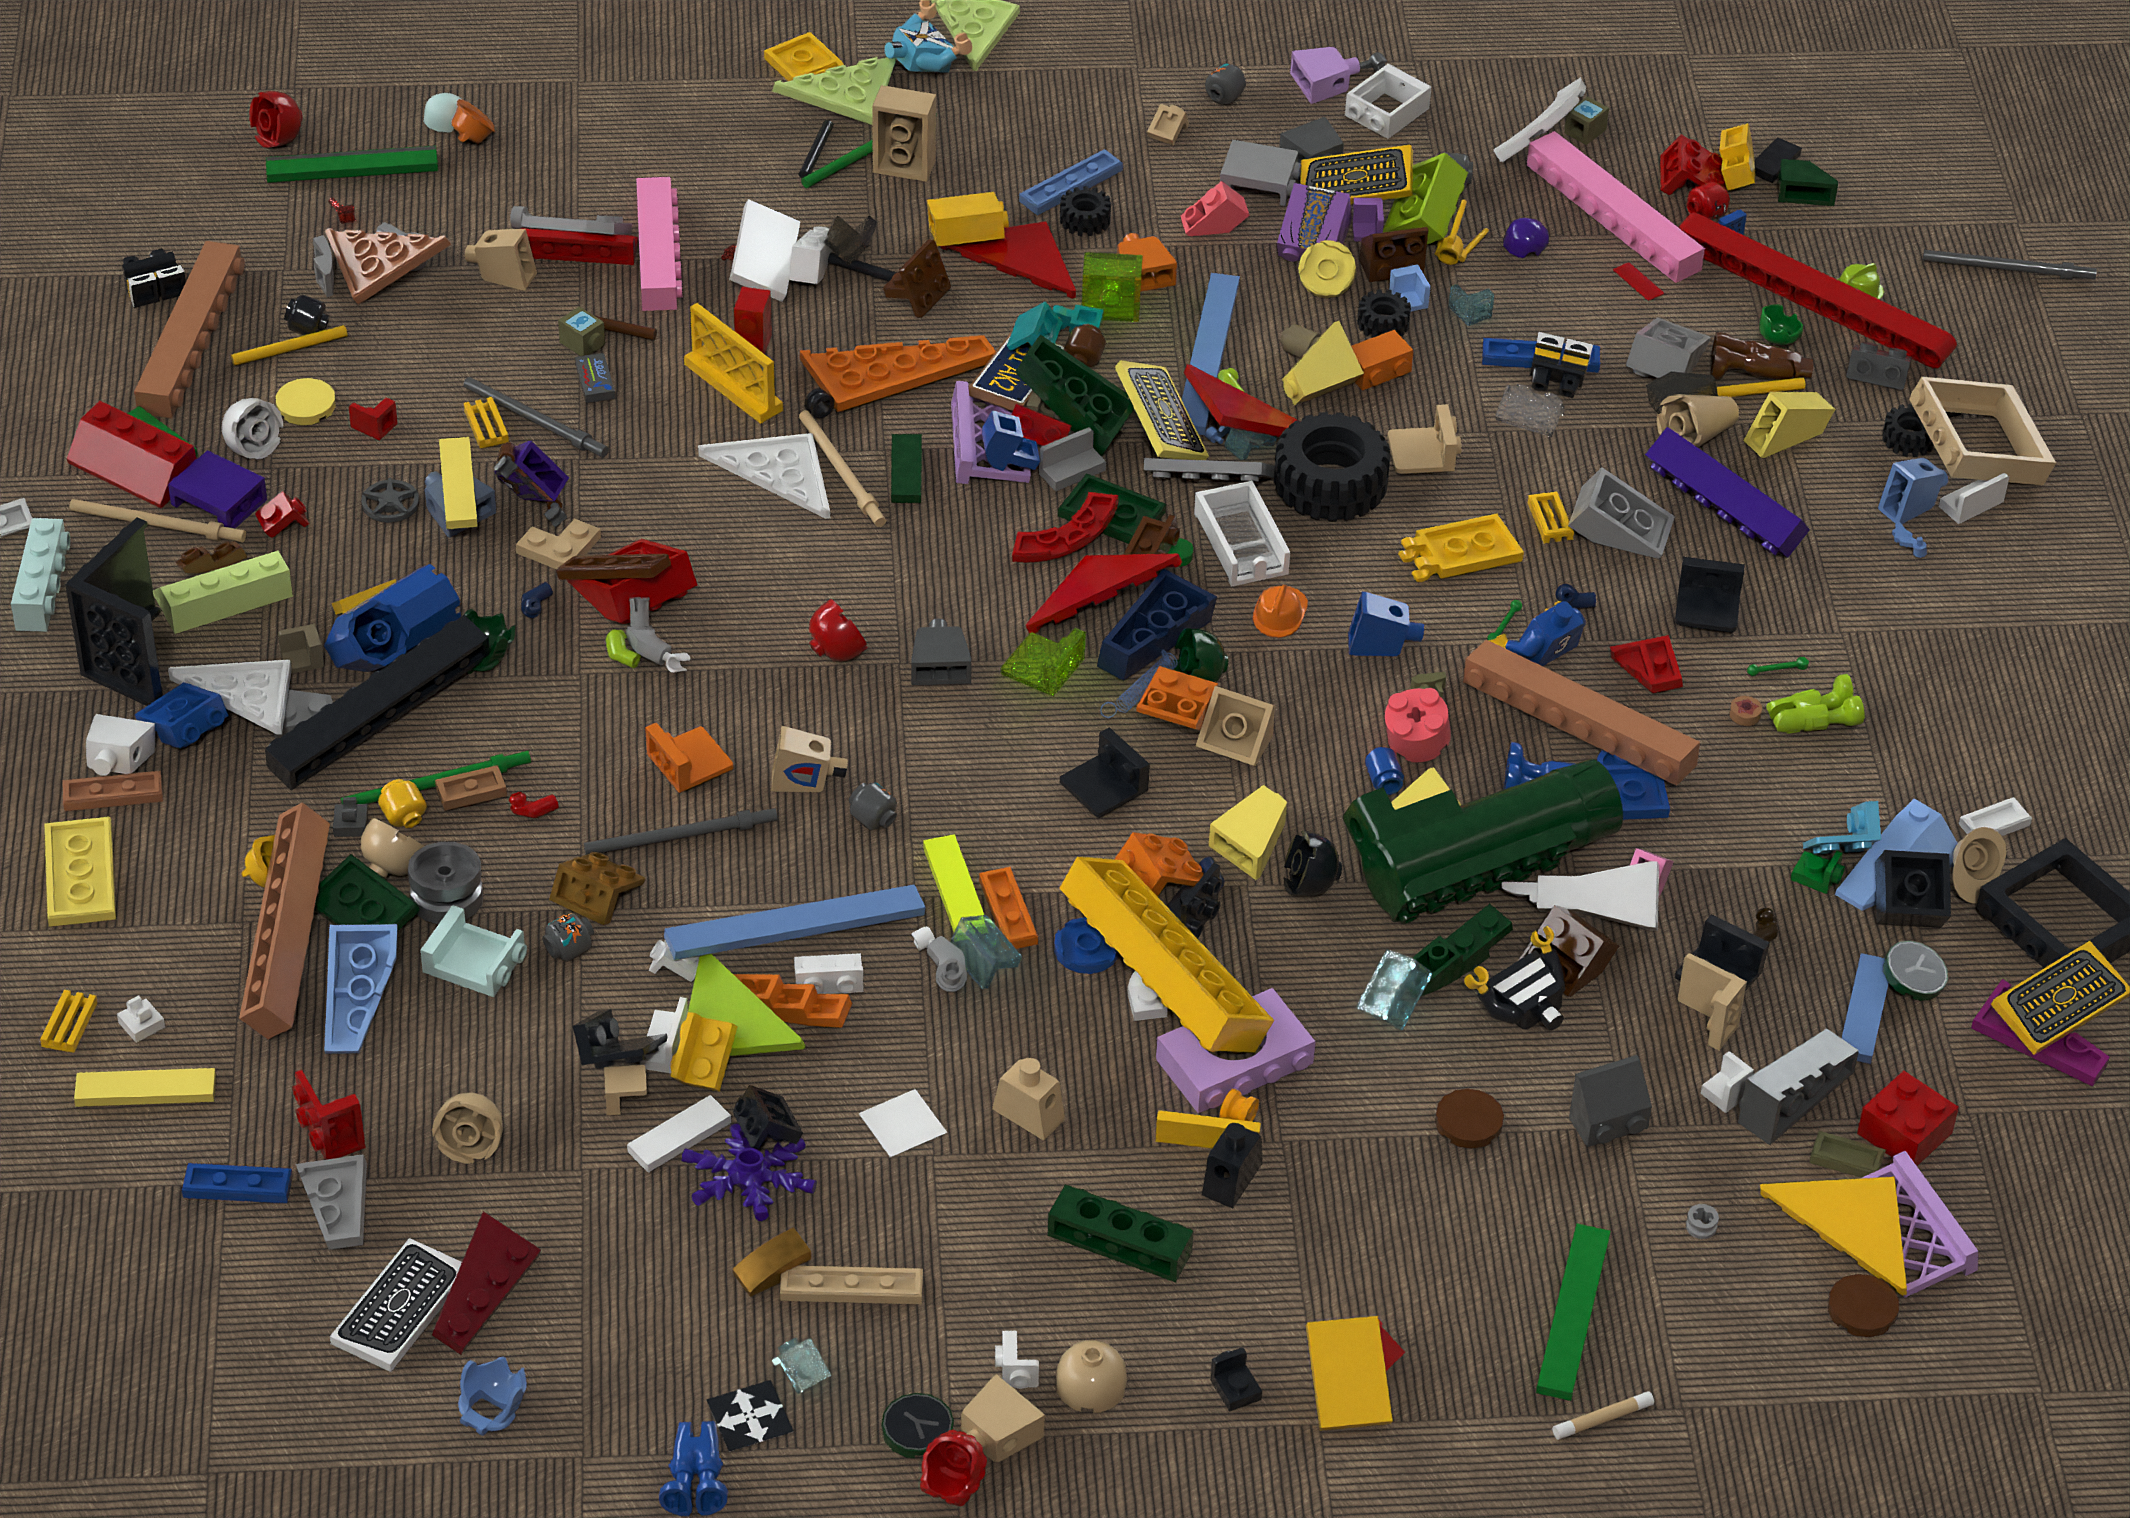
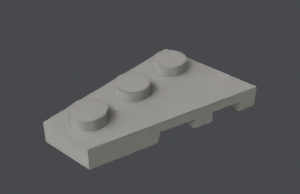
(337, 1198)

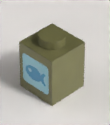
(1586, 120)
(581, 332)

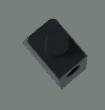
(1240, 1155)

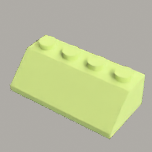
(225, 592)

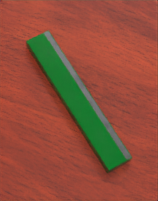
(351, 164)

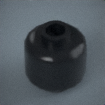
(306, 315)

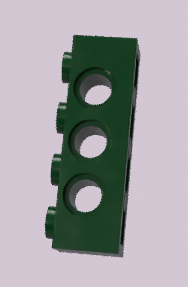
(1120, 1233)

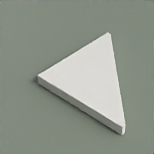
(777, 464)
(247, 688)

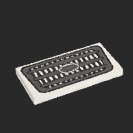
(397, 1305)

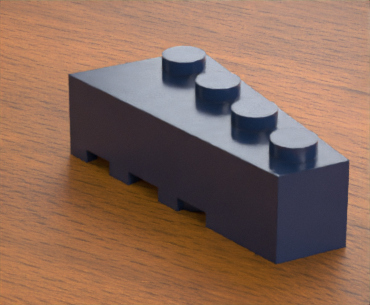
(1155, 624)

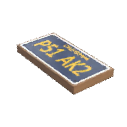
(999, 382)

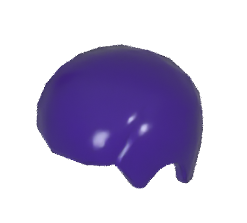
(1526, 236)

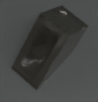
(1679, 383)

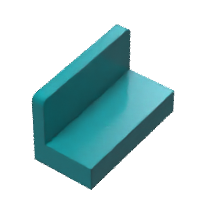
(1033, 323)

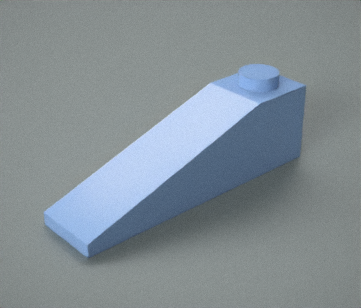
(357, 975)

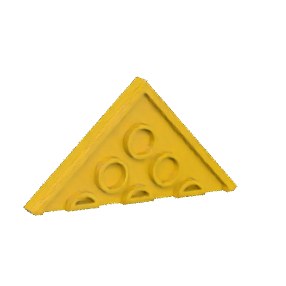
(1852, 1217)

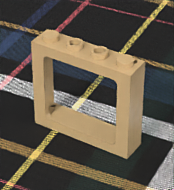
(1937, 396)

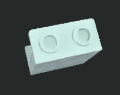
(471, 954)

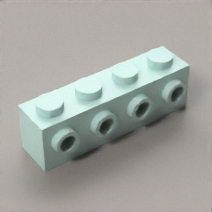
(40, 574)

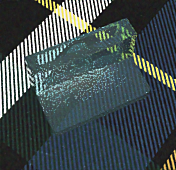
(984, 948)

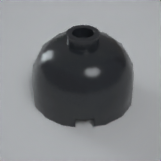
(1312, 865)

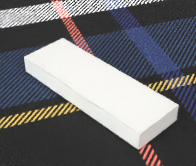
(679, 1133)

